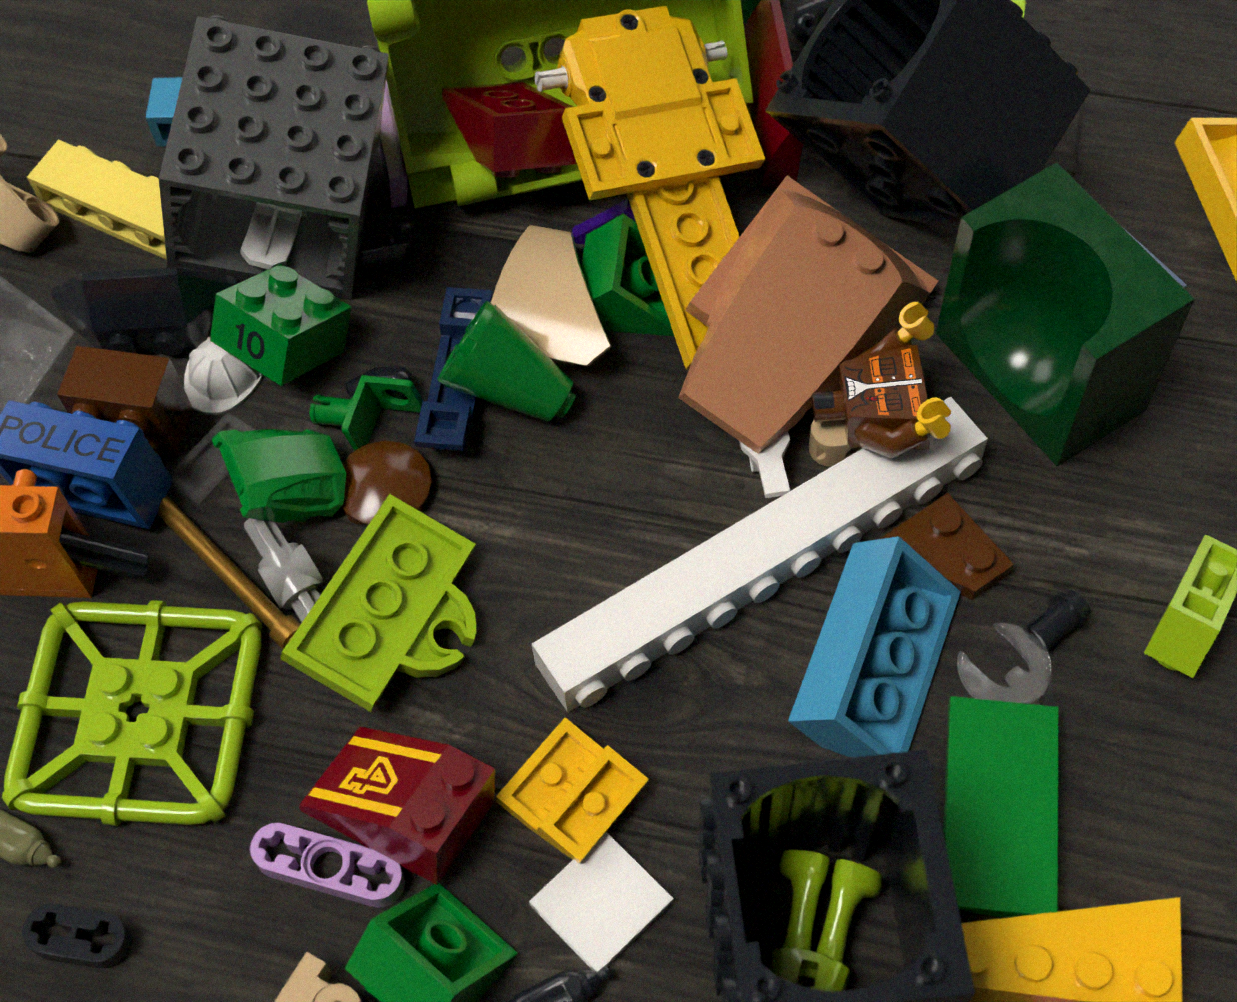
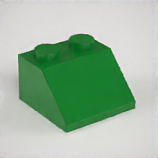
(623, 280)
(429, 952)

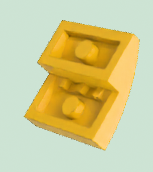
(571, 790)

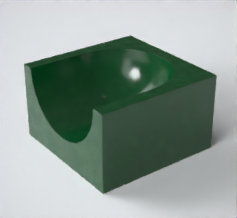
(1059, 312)

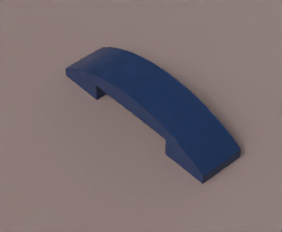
(449, 414)

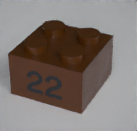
(129, 389)

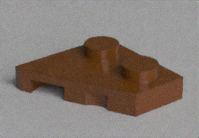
(955, 547)

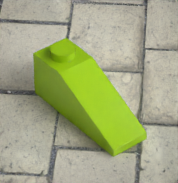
(1196, 608)

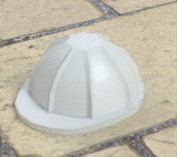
(218, 380)

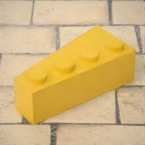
(1079, 955)

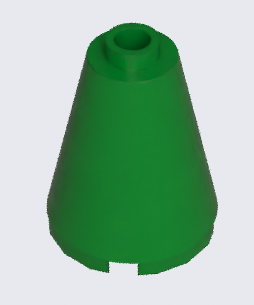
(506, 368)

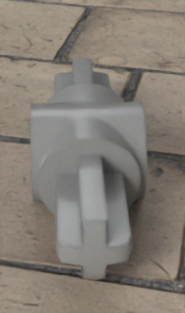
(285, 568)

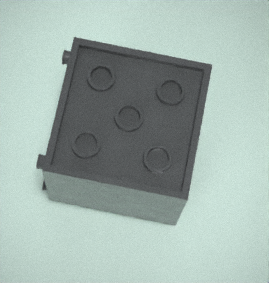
(277, 127)

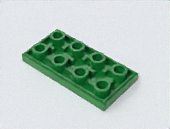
(1002, 806)

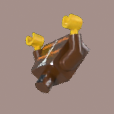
(885, 393)

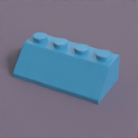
(875, 651)

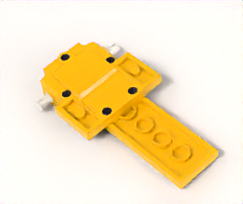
(661, 135)

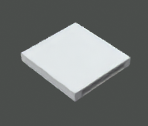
(601, 903)

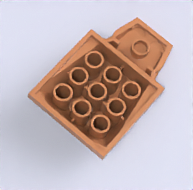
(788, 310)

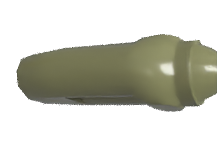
(24, 843)

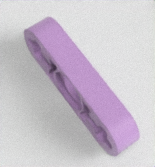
(295, 839)

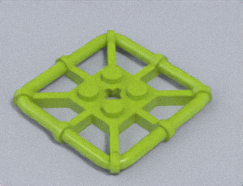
(156, 736)

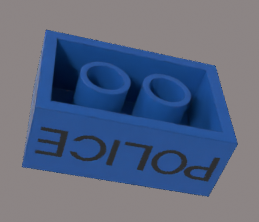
(95, 463)

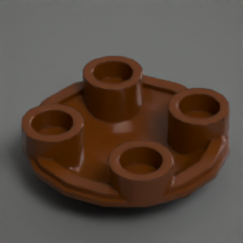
(380, 471)

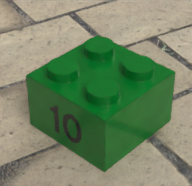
(280, 323)

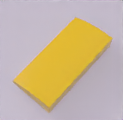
(1210, 159)

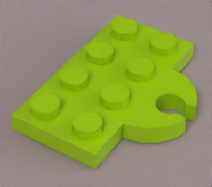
(386, 607)

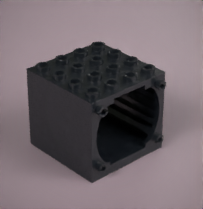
(929, 102)
(834, 805)

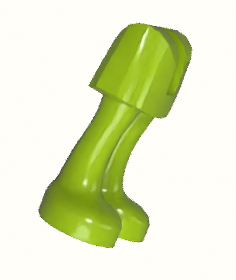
(849, 885)

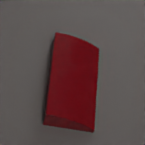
(767, 60)

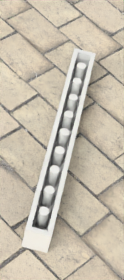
(748, 562)

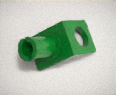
(360, 413)

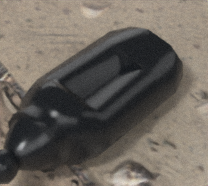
(565, 987)

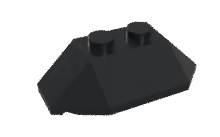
(142, 308)

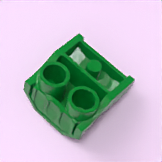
(283, 473)

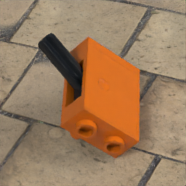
(49, 549)

